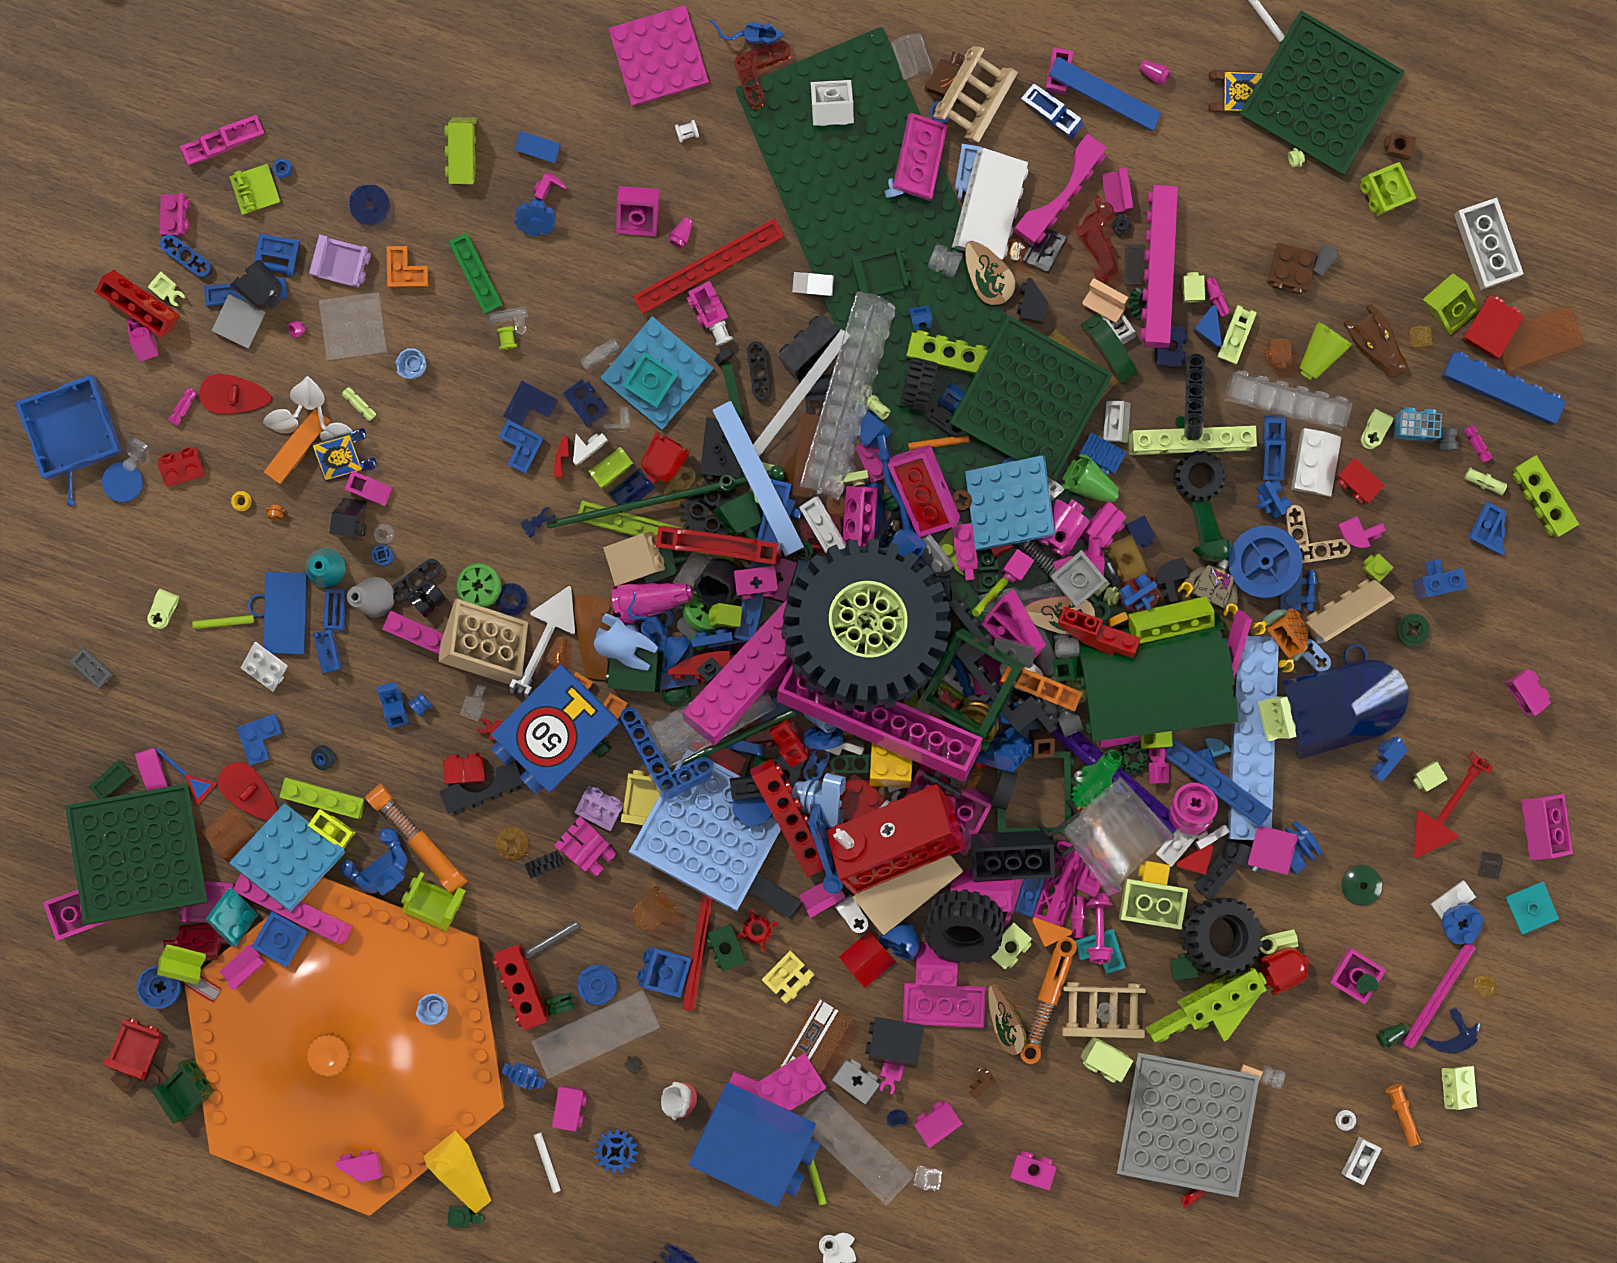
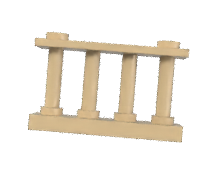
(993, 98)
(1112, 1030)

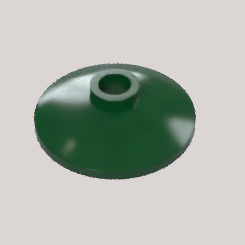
(1351, 885)

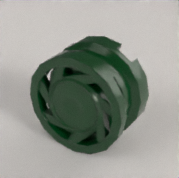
(560, 1003)

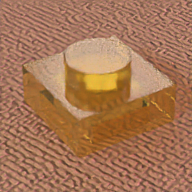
(1420, 336)

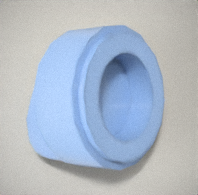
(892, 192)

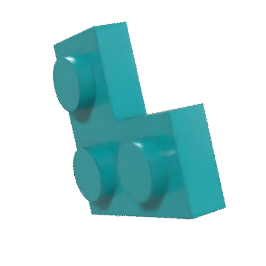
(1109, 941)

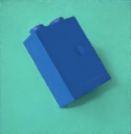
(1437, 581)

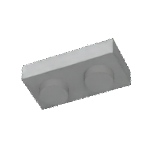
(935, 556)

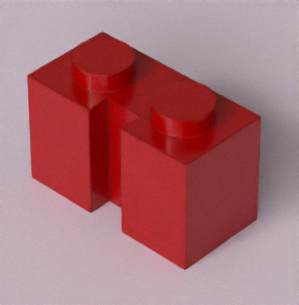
(1359, 481)

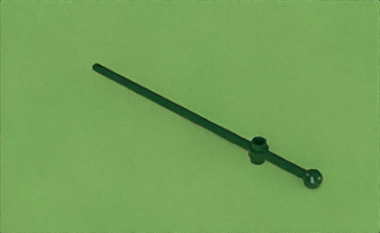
(726, 484)

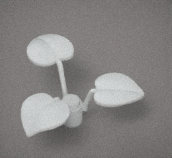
(310, 396)

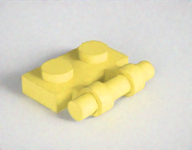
(783, 971)

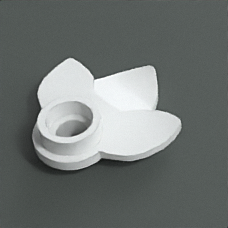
(840, 1250)

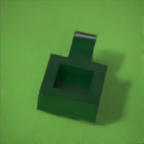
(460, 1217)

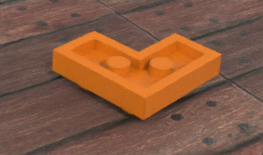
(401, 274)

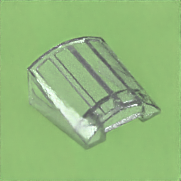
(1116, 834)

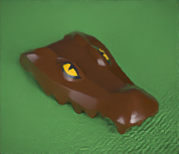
(1376, 340)

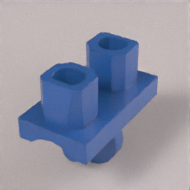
(1270, 500)
(1145, 586)

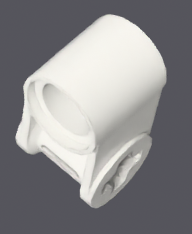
(850, 911)

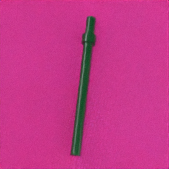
(740, 736)

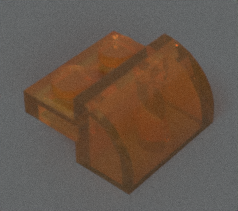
(229, 833)

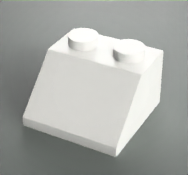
(832, 102)

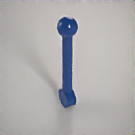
(70, 502)

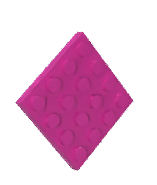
(658, 55)

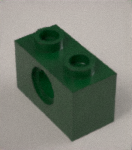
(735, 956)

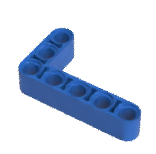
(657, 760)

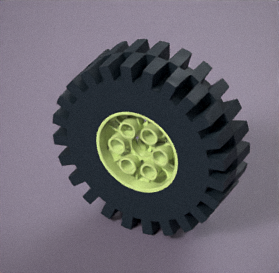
(831, 660)

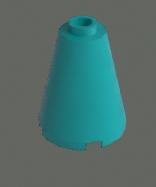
(331, 571)

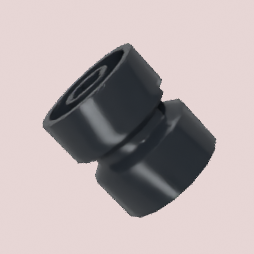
(429, 591)

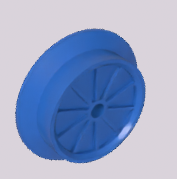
(1262, 545)

